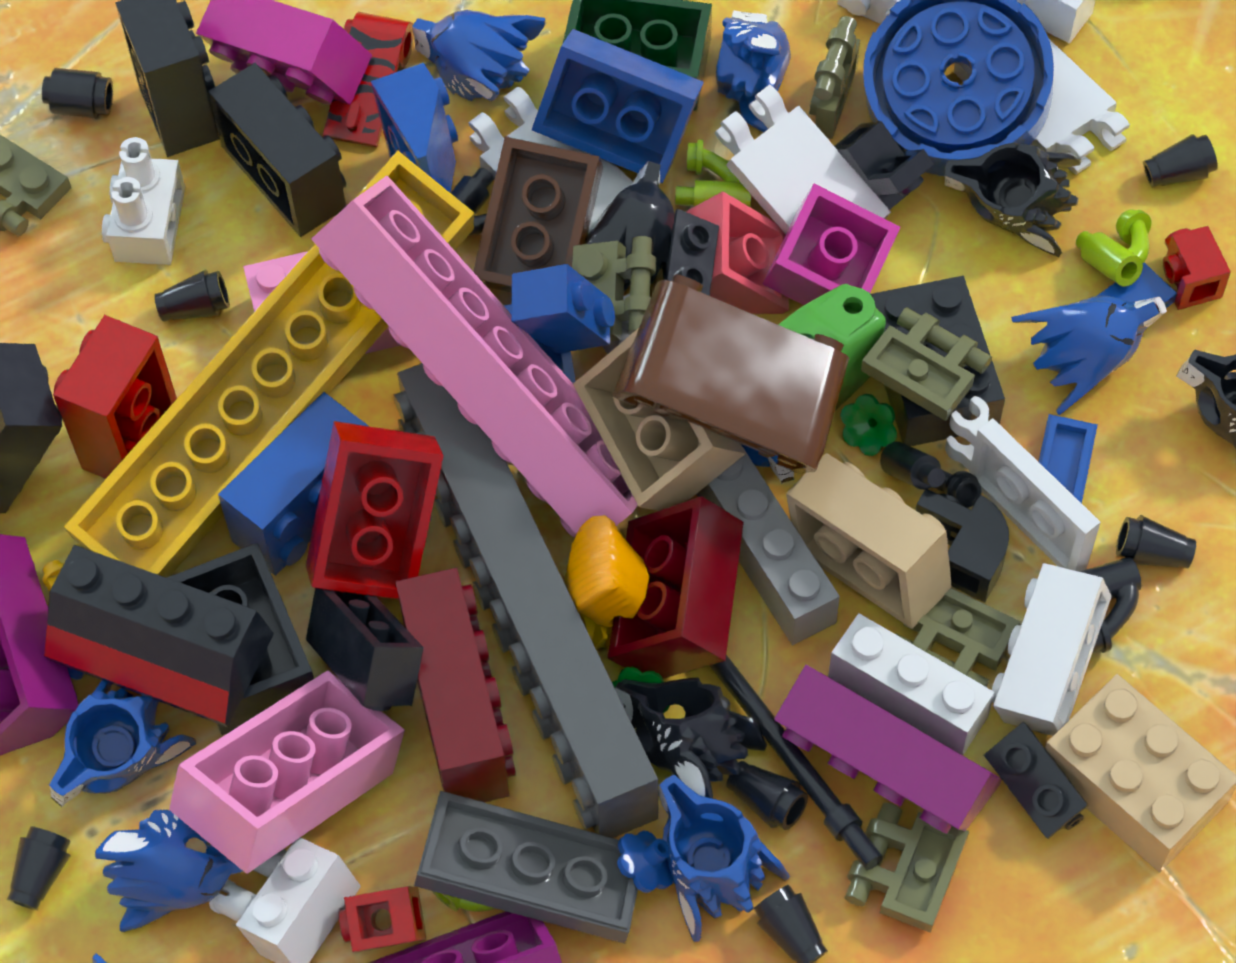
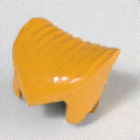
(605, 573)

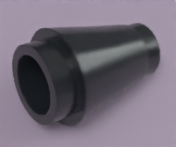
(1182, 162)
(194, 297)
(1154, 544)
(769, 795)
(37, 866)
(790, 925)

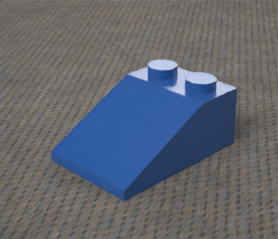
(416, 122)

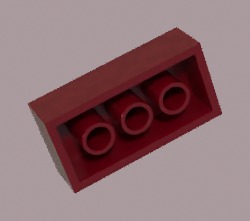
(457, 686)

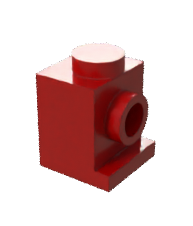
(1195, 266)
(359, 923)

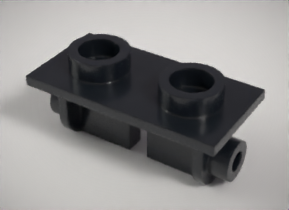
(692, 249)
(1037, 781)

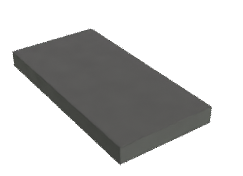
(527, 867)

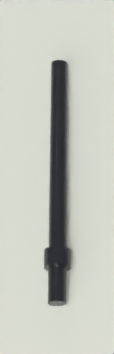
(840, 818)

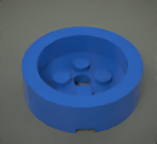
(995, 106)

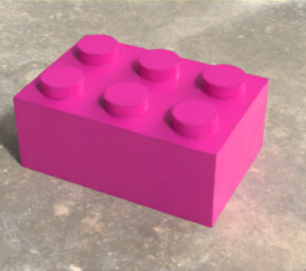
(287, 43)

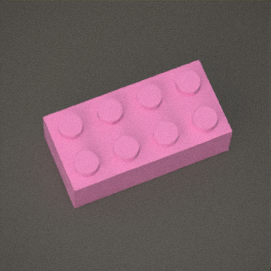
(285, 771)

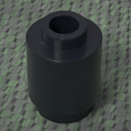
(77, 93)

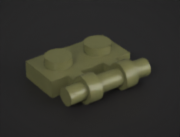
(835, 76)
(27, 186)
(607, 269)
(921, 373)
(968, 628)
(922, 872)

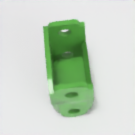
(848, 317)

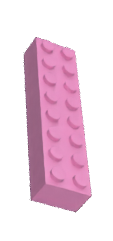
(475, 353)

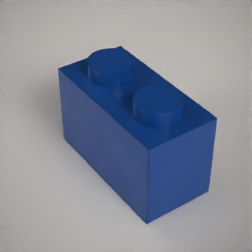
(561, 309)

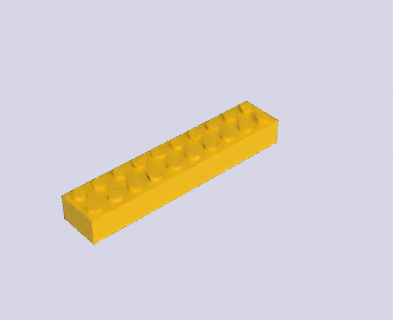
(259, 382)

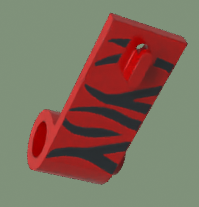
(390, 45)

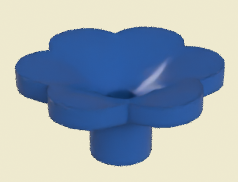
(644, 861)

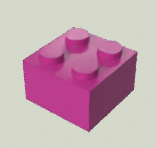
(829, 247)

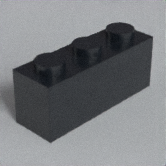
(365, 648)

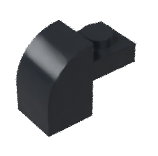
(882, 163)
(975, 538)

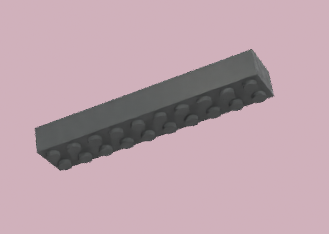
(533, 616)

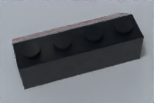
(153, 635)

